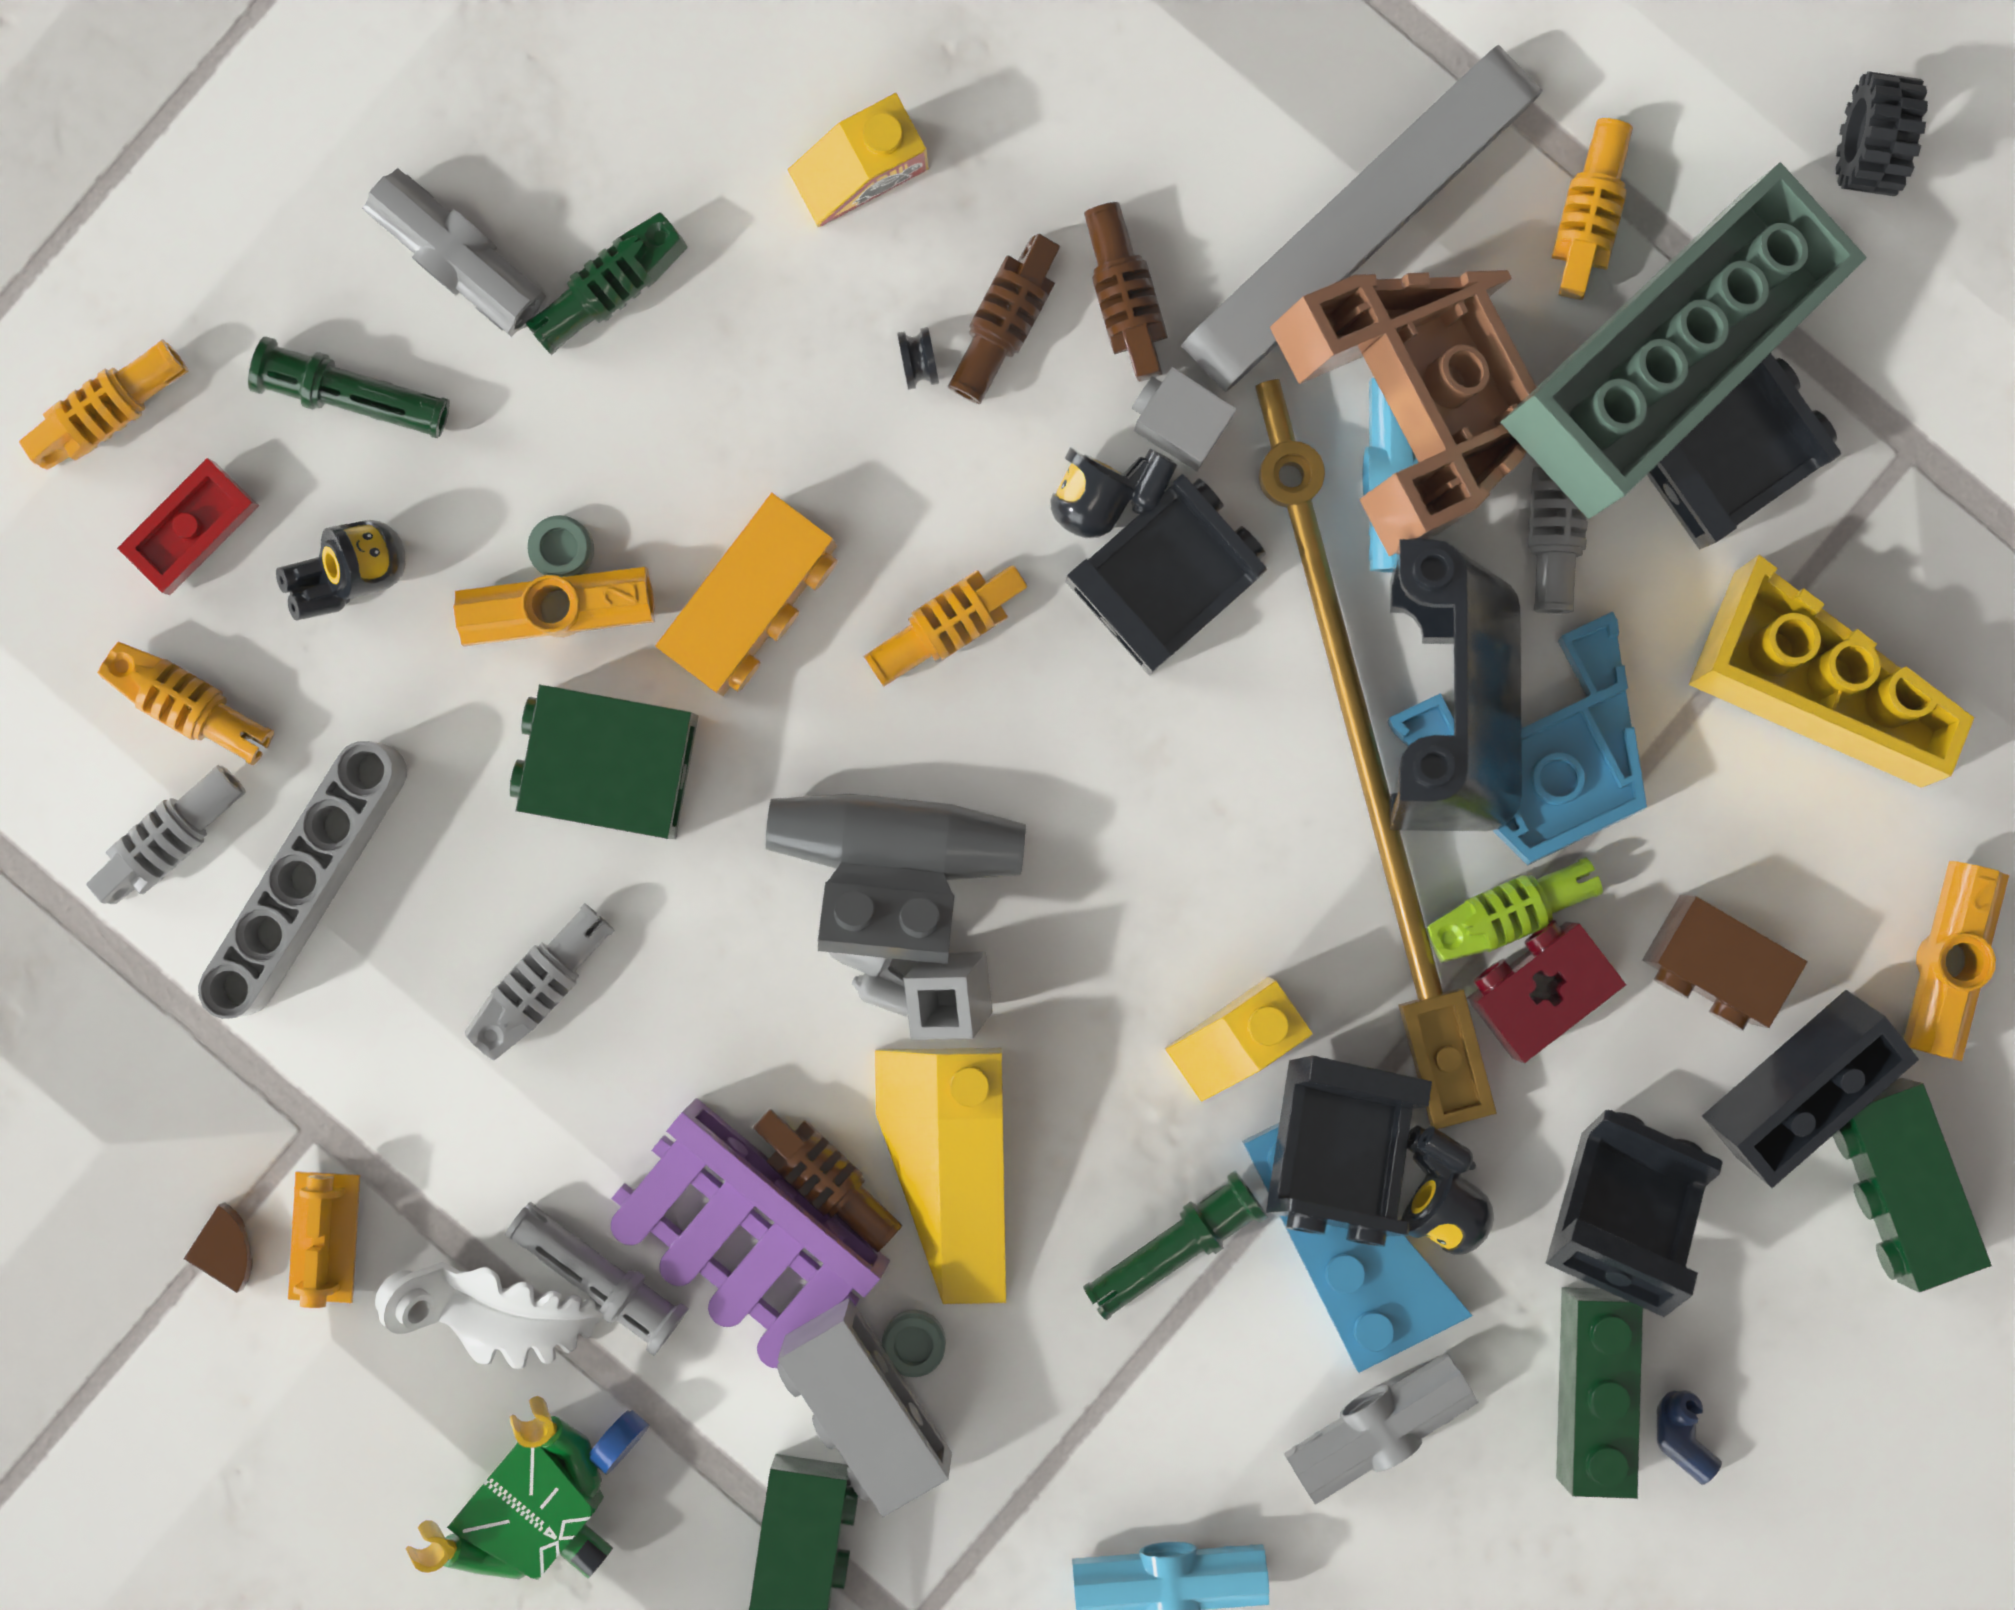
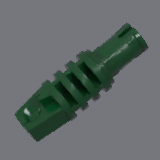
(609, 281)

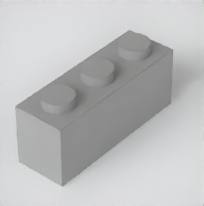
(864, 1408)

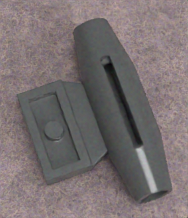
(892, 866)

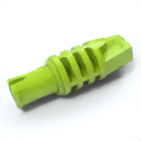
(1510, 911)

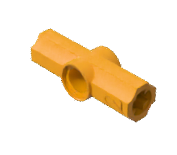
(514, 609)
(1965, 918)

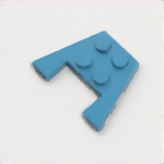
(1575, 763)

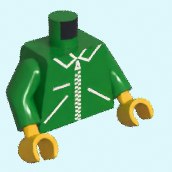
(525, 1509)

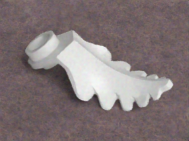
(485, 1313)

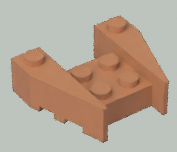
(1443, 374)

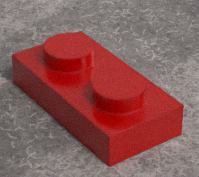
(188, 526)

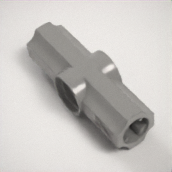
(454, 251)
(1381, 1428)

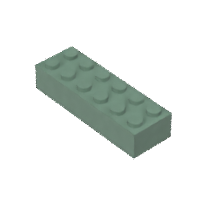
(1683, 341)

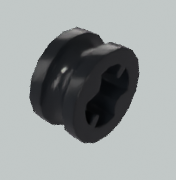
(918, 358)

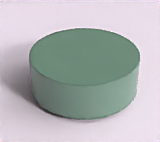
(560, 547)
(914, 1342)

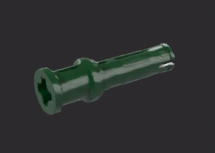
(320, 383)
(1201, 1229)

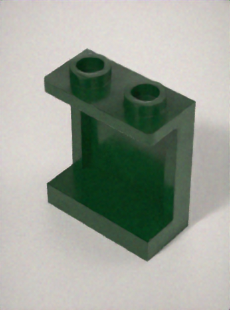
(604, 761)

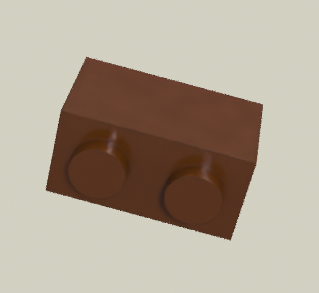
(1723, 962)

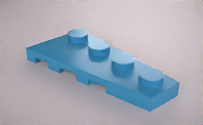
(1374, 1294)

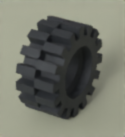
(1881, 133)

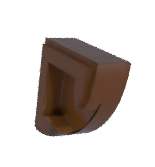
(223, 1249)

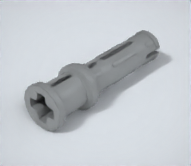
(619, 1293)

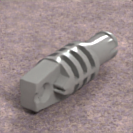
(1556, 540)
(164, 838)
(536, 985)

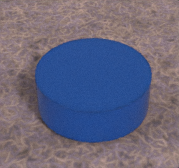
(618, 1441)

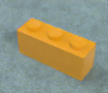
(749, 596)

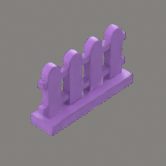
(749, 1182)

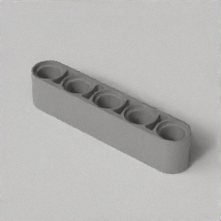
(275, 894)

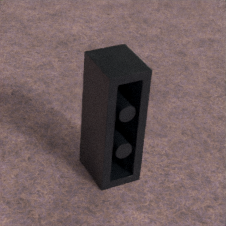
(1810, 1087)

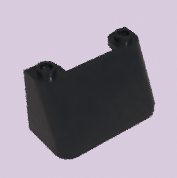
(1477, 773)

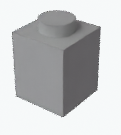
(1181, 417)
(949, 997)

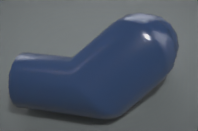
(1678, 1435)

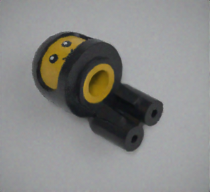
(1097, 494)
(351, 564)
(1445, 1203)

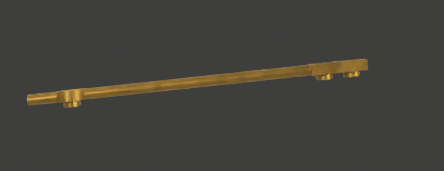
(1437, 1022)

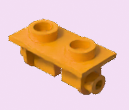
(323, 1238)

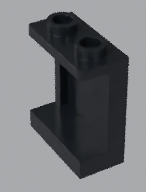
(1744, 453)
(1168, 573)
(1343, 1148)
(1632, 1212)

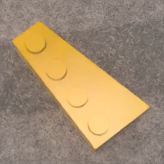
(1815, 676)

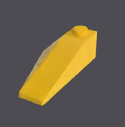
(948, 1151)

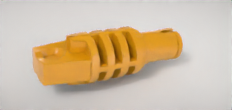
(1593, 208)
(101, 407)
(946, 623)
(182, 701)

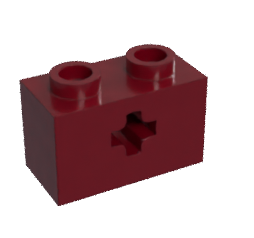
(1579, 986)

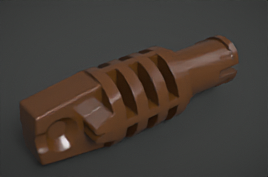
(1125, 291)
(1005, 317)
(826, 1178)

